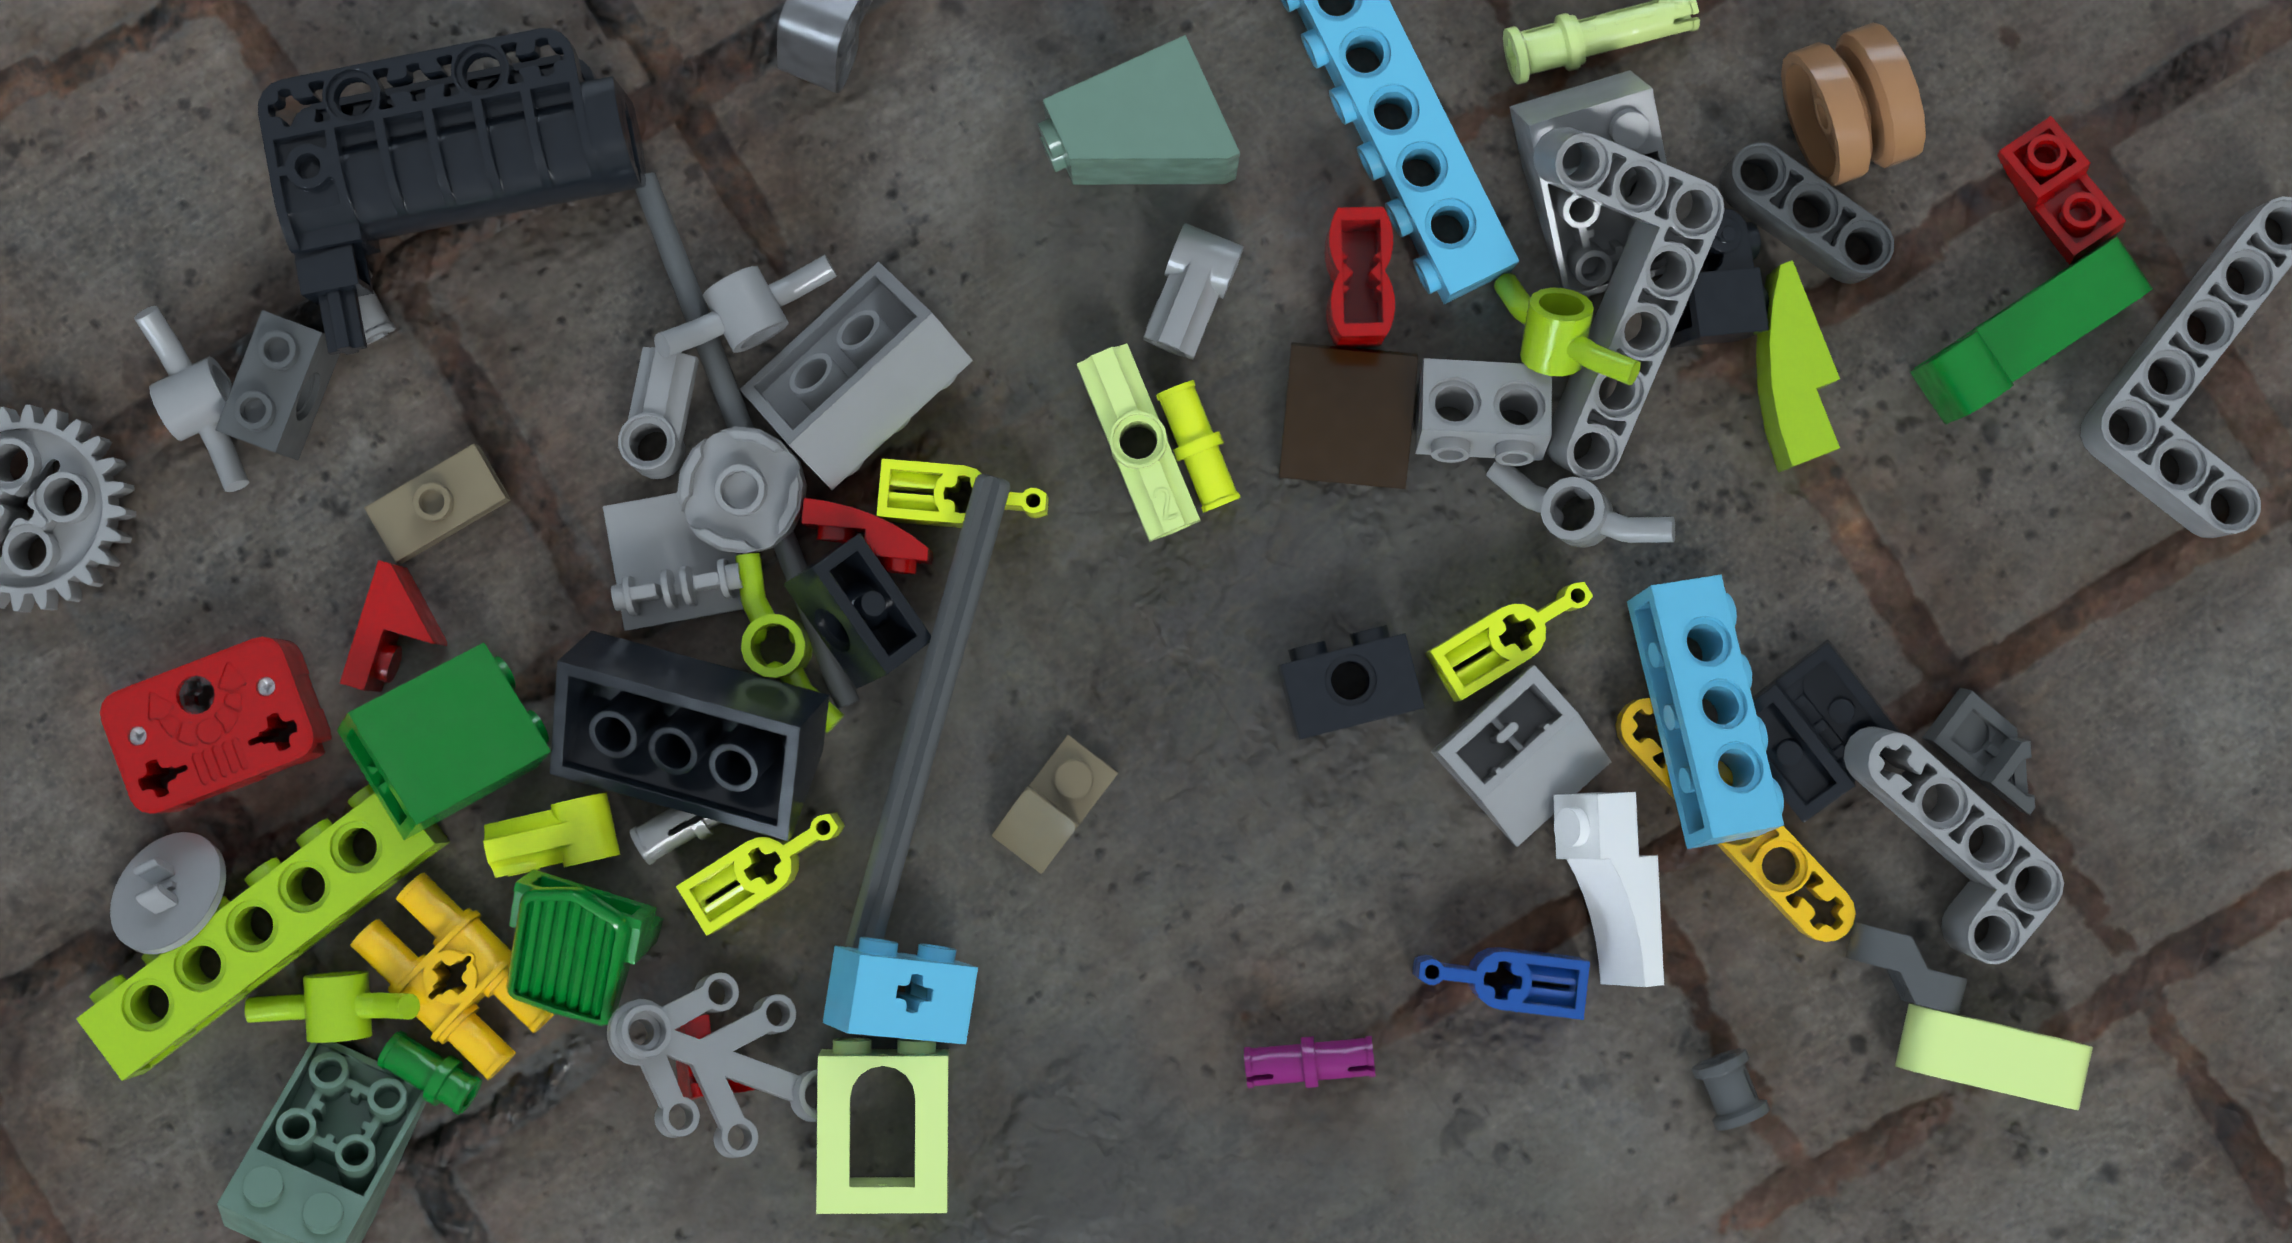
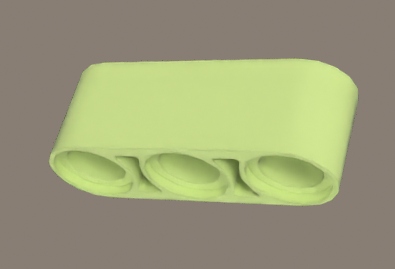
(1993, 1056)

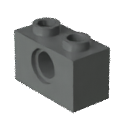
(278, 386)

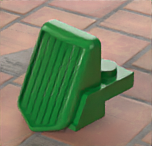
(575, 946)

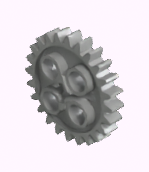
(72, 541)

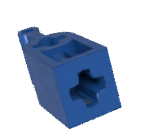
(1521, 994)

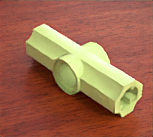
(1123, 404)

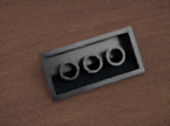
(686, 733)

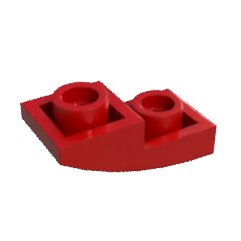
(2057, 190)
(892, 545)

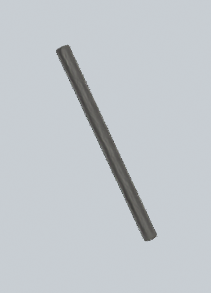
(929, 708)

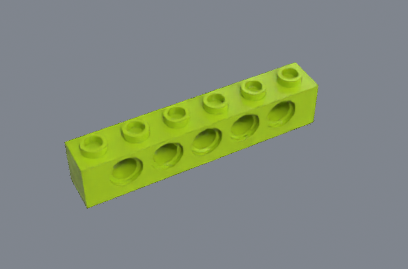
(121, 1017)

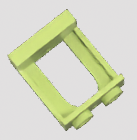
(836, 1075)

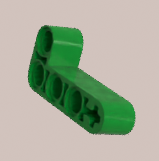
(2030, 331)

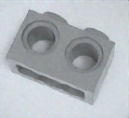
(1481, 394)

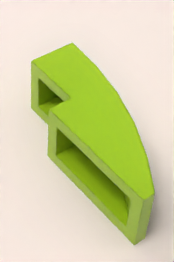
(1790, 370)

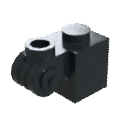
(1729, 292)

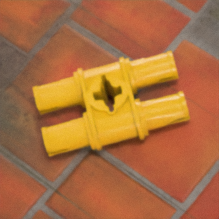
(458, 937)

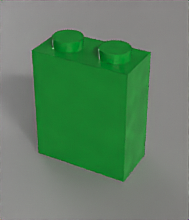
(444, 739)

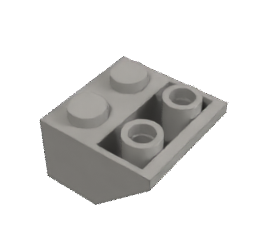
(1522, 753)

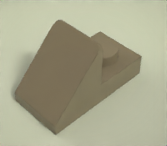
(1054, 804)

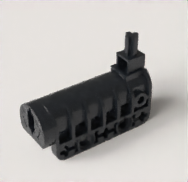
(436, 154)

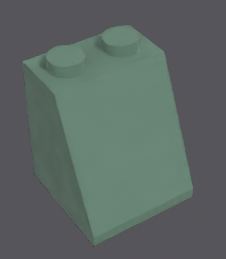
(1141, 124)

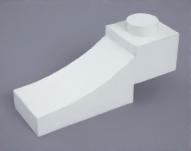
(1619, 885)

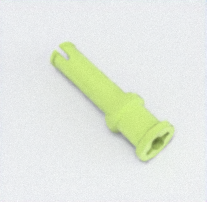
(1572, 40)

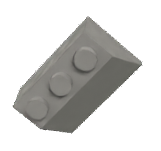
(856, 375)

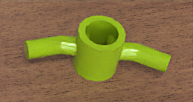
(1558, 332)
(762, 620)
(334, 1006)

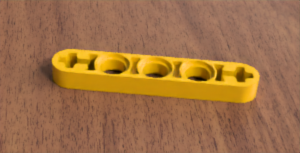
(1749, 852)

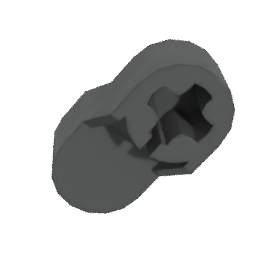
(1906, 968)

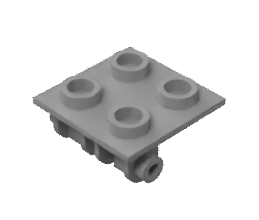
(664, 567)

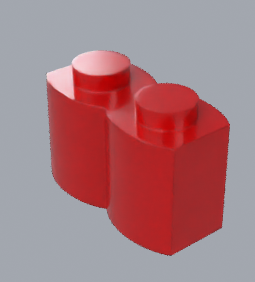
(1356, 258)

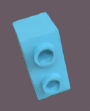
(866, 1000)

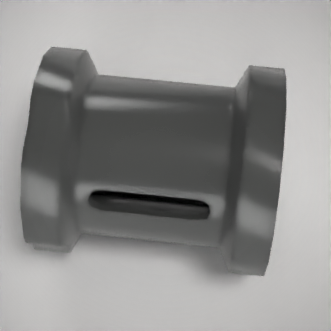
(1730, 1089)

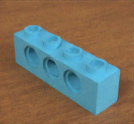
(1690, 741)

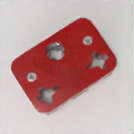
(222, 745)

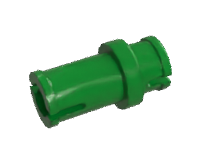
(437, 1077)

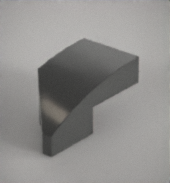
(1984, 747)

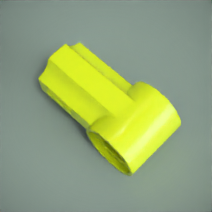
(567, 834)

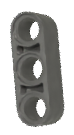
(1837, 213)

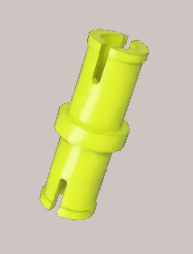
(1198, 446)

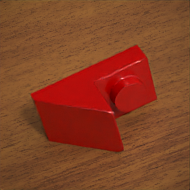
(390, 609)

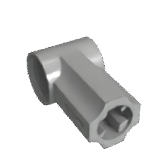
(1197, 276)
(659, 405)

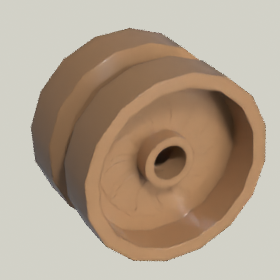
(1853, 104)

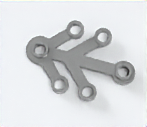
(709, 1059)

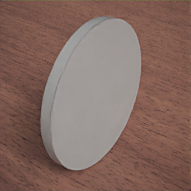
(168, 893)

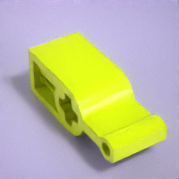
(940, 481)
(1486, 634)
(739, 867)

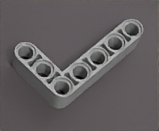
(1631, 285)
(2185, 366)

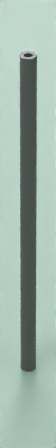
(730, 402)

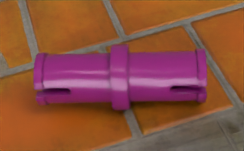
(1309, 1062)

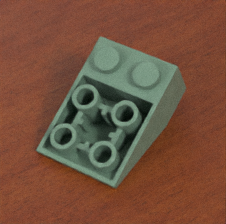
(324, 1151)

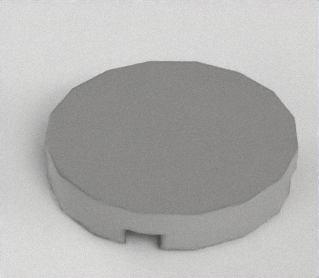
(742, 490)

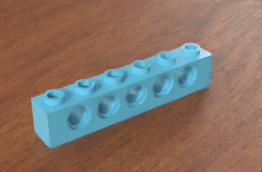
(1427, 136)

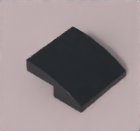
(1808, 723)

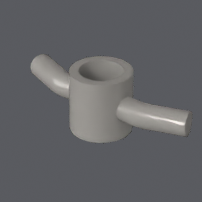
(745, 308)
(192, 397)
(1604, 521)

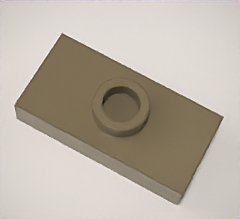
(437, 503)

